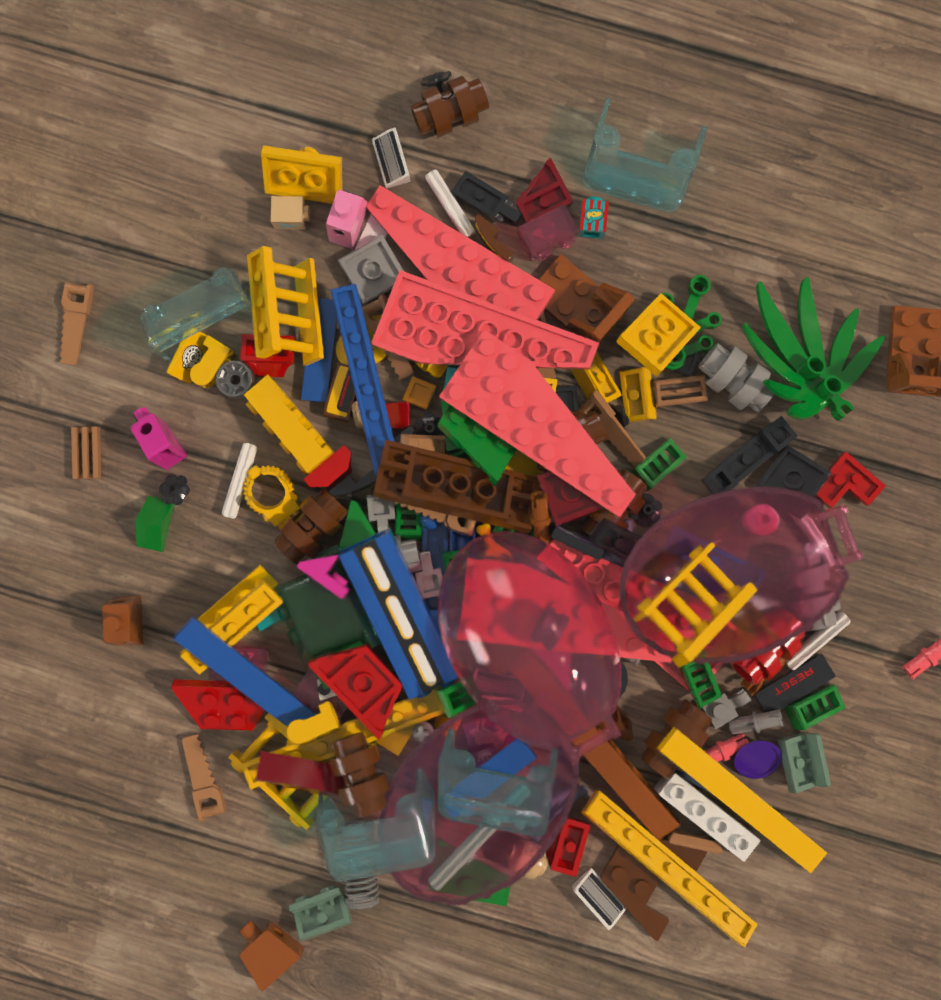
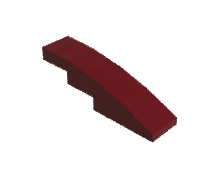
(298, 774)

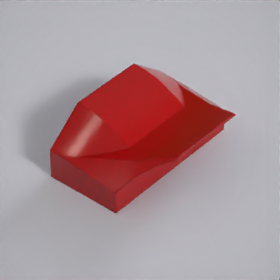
(273, 366)
(332, 470)
(568, 847)

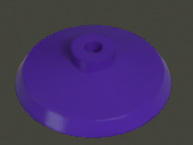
(758, 759)

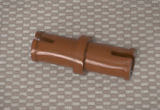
(540, 516)

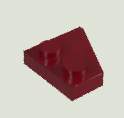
(544, 193)

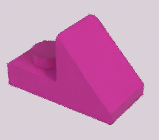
(319, 571)

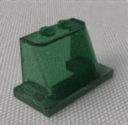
(319, 618)

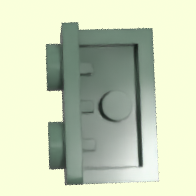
(804, 761)
(320, 913)

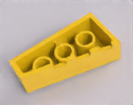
(288, 424)

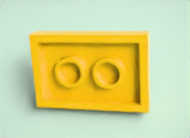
(301, 173)
(658, 334)

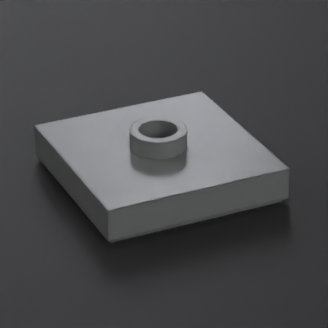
(371, 269)

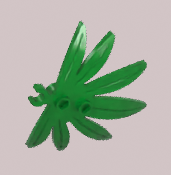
(815, 381)

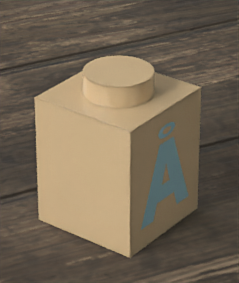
(289, 212)

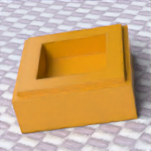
(419, 393)

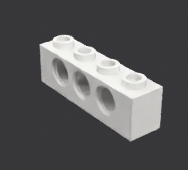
(707, 815)

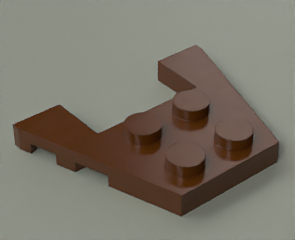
(635, 883)

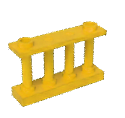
(265, 312)
(238, 611)
(720, 612)
(298, 816)

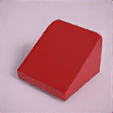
(399, 415)

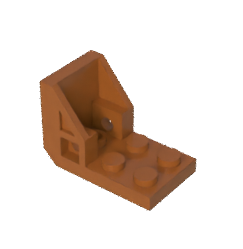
(581, 303)
(914, 351)

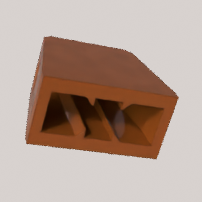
(123, 621)
(268, 952)

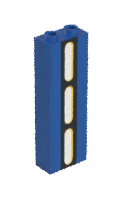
(398, 613)

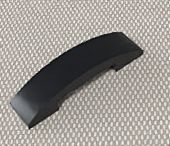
(749, 456)
(350, 486)

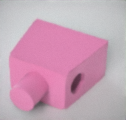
(346, 216)

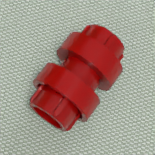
(767, 664)

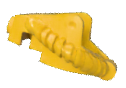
(277, 513)

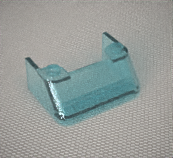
(638, 177)
(193, 311)
(494, 797)
(379, 844)

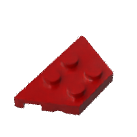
(360, 684)
(217, 704)

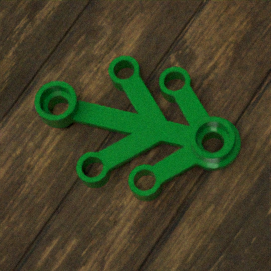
(704, 323)

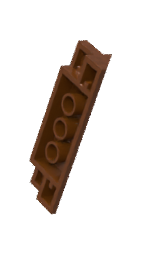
(454, 487)

